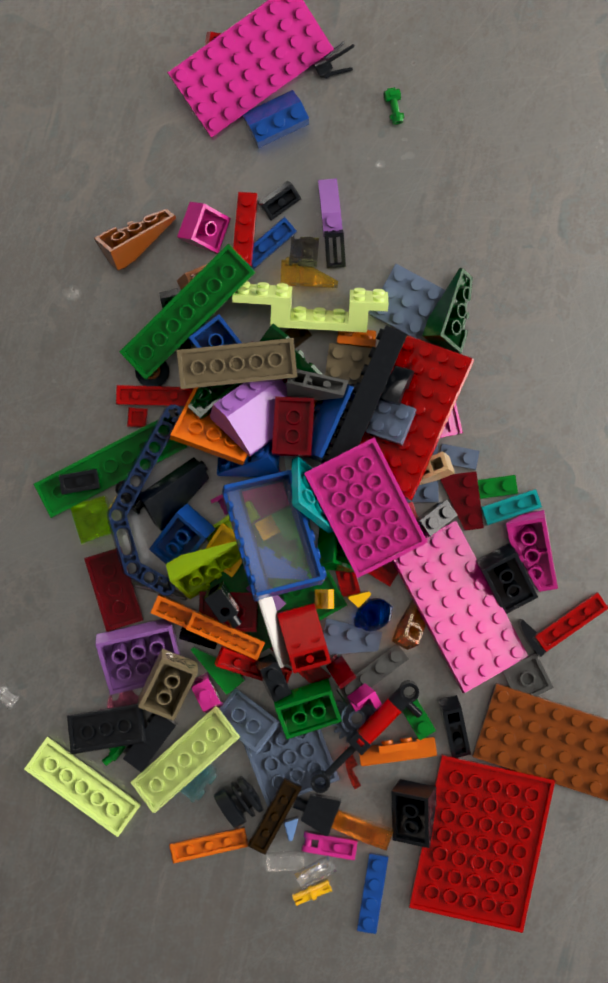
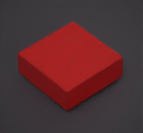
(137, 417)

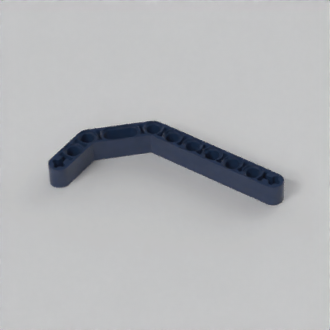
(133, 491)

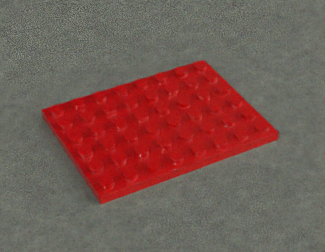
(483, 844)

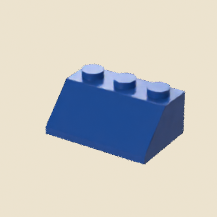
(276, 118)

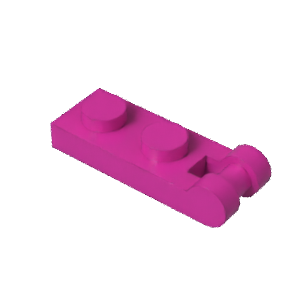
(330, 845)

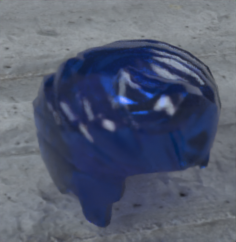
(373, 615)

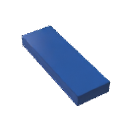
(272, 241)

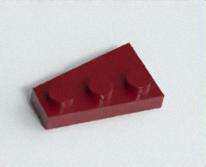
(465, 498)

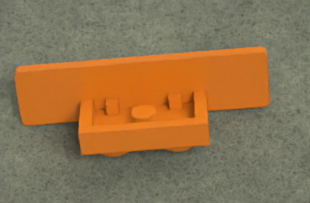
(399, 751)

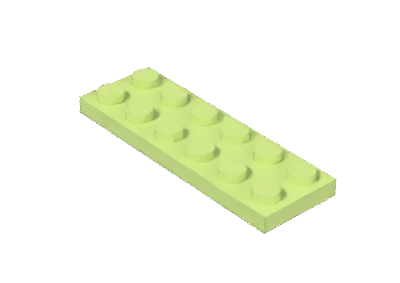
(185, 759)
(82, 786)

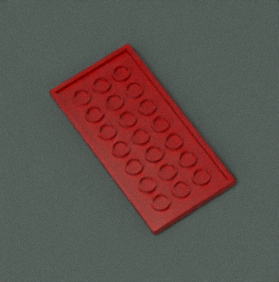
(433, 393)

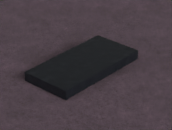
(106, 729)

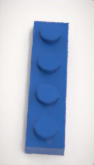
(372, 893)

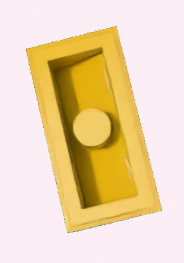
(360, 598)

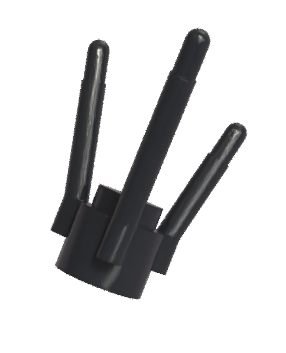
(324, 65)

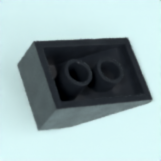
(507, 578)
(413, 812)

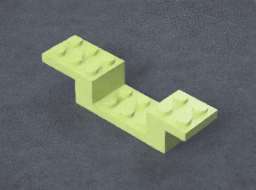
(319, 318)

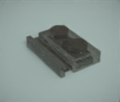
(304, 251)

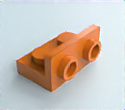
(359, 339)

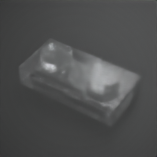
(315, 872)

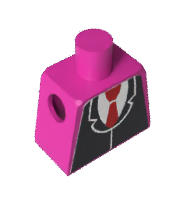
(206, 693)

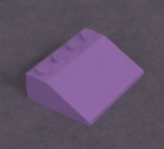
(249, 413)
(132, 651)

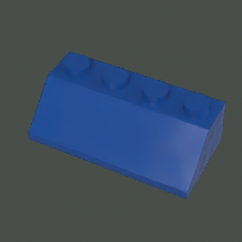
(326, 423)

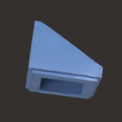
(290, 827)

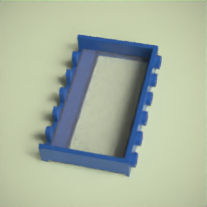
(272, 536)

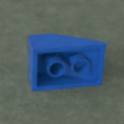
(214, 333)
(182, 535)

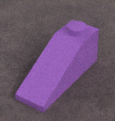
(330, 205)

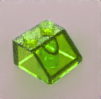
(91, 519)

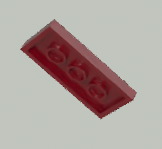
(113, 590)

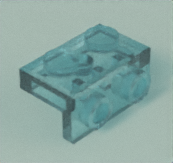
(194, 789)

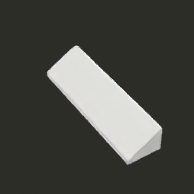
(274, 630)

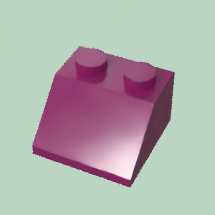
(203, 227)

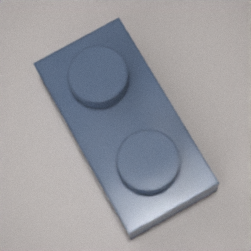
(461, 456)

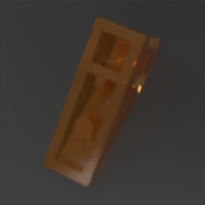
(410, 628)
(363, 829)

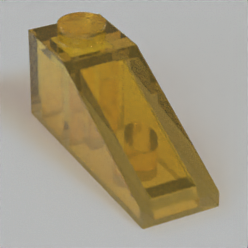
(305, 276)

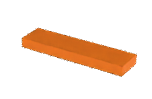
(208, 845)

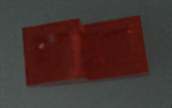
(351, 763)

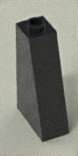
(173, 491)

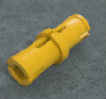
(312, 892)

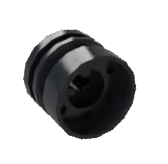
(239, 801)

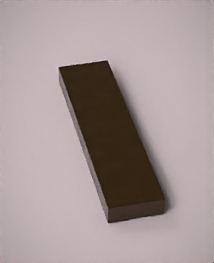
(274, 816)

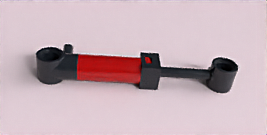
(361, 738)

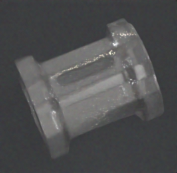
(8, 698)

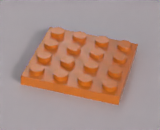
(206, 435)

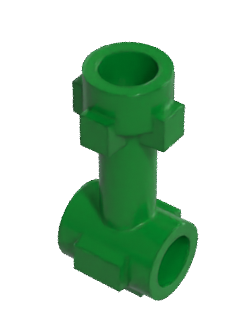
(393, 95)

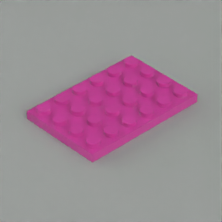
(365, 507)

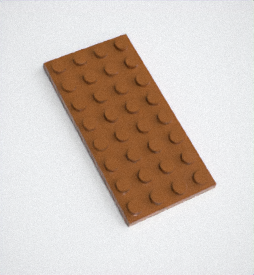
(545, 740)

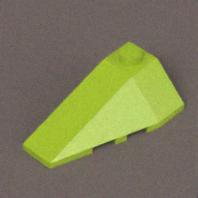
(198, 569)

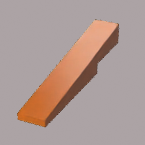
(207, 627)

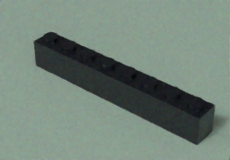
(367, 392)

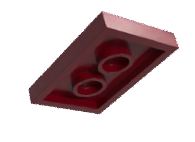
(293, 426)
(247, 610)

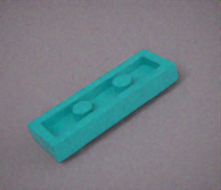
(511, 507)

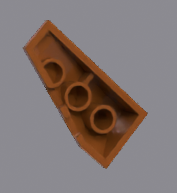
(128, 243)

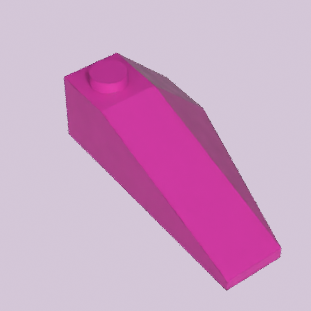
(532, 543)

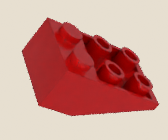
(303, 638)

